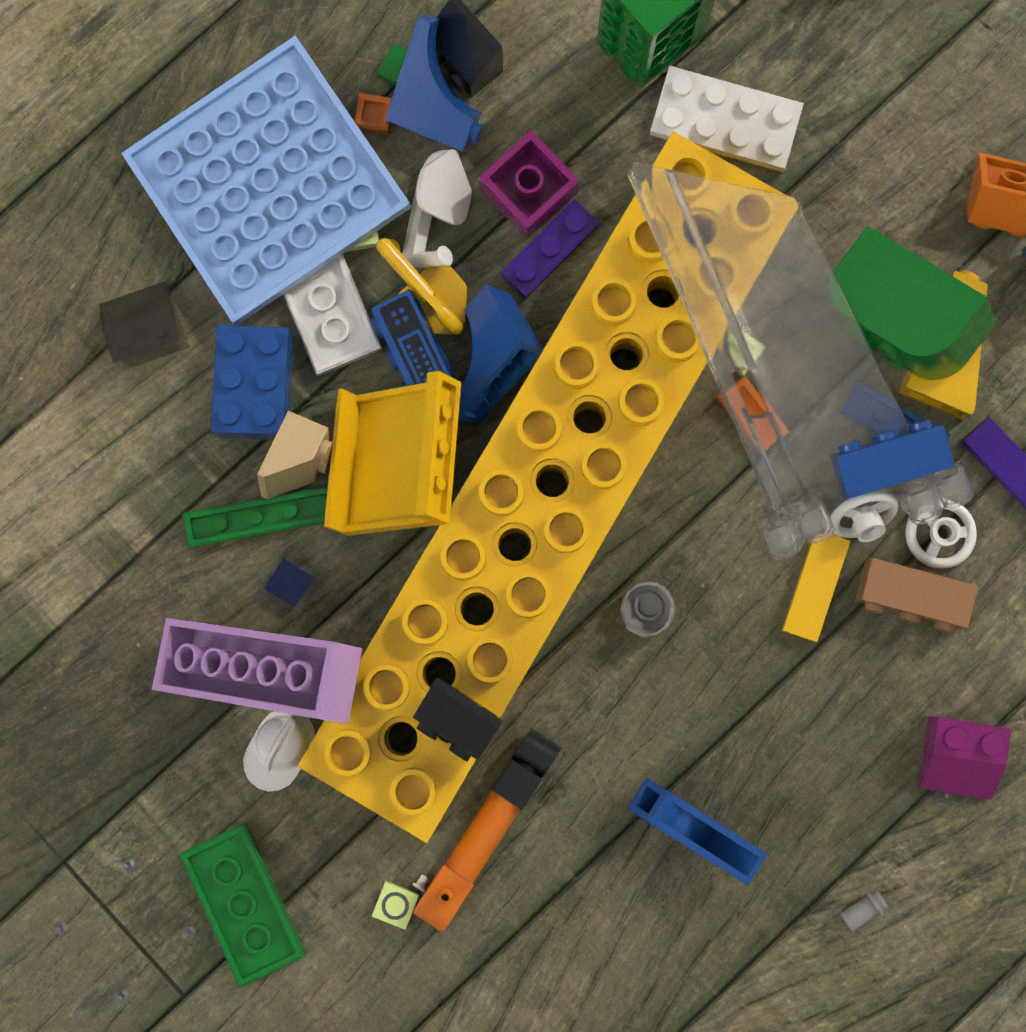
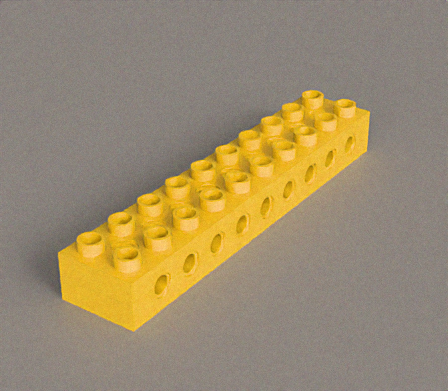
(503, 499)

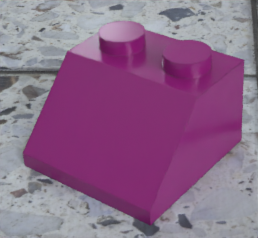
(963, 757)

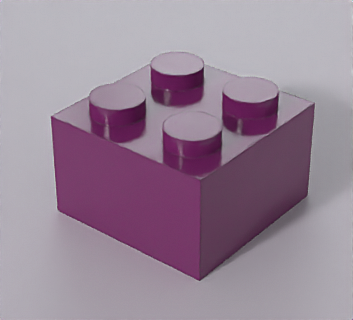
(529, 184)

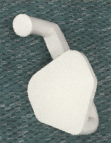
(441, 193)

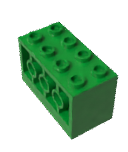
(650, 33)

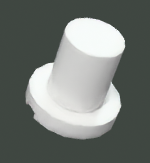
(420, 884)

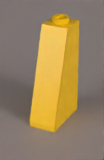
(955, 393)

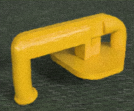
(437, 288)

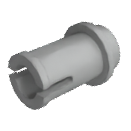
(864, 910)

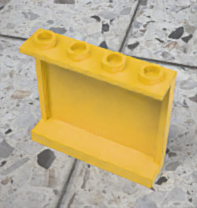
(393, 457)

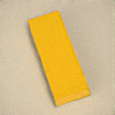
(815, 588)

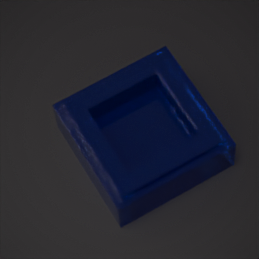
(289, 583)

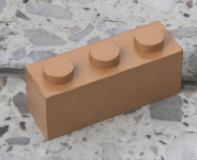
(916, 595)

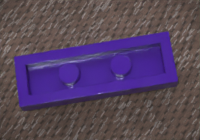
(550, 249)

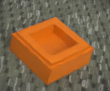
(371, 113)

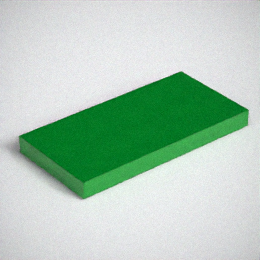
(242, 904)

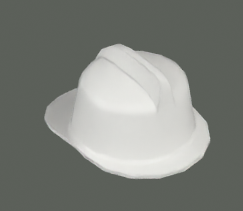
(277, 749)

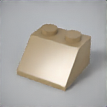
(295, 456)

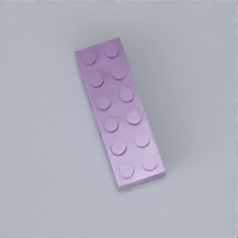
(258, 669)

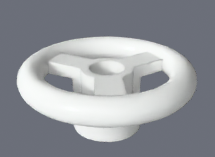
(867, 522)
(954, 532)

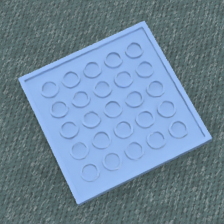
(266, 180)

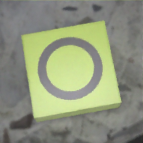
(395, 905)

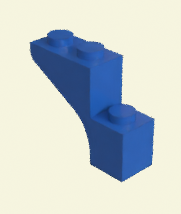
(697, 831)

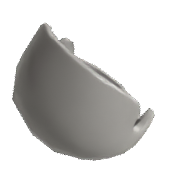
(647, 609)

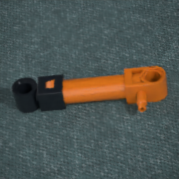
(486, 830)

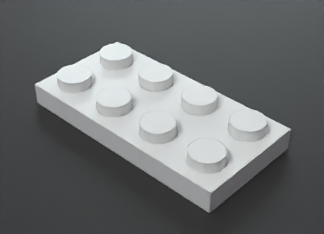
(727, 118)

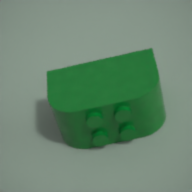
(912, 307)

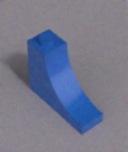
(425, 99)
(501, 352)

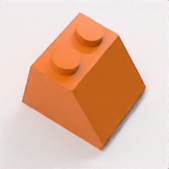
(998, 195)

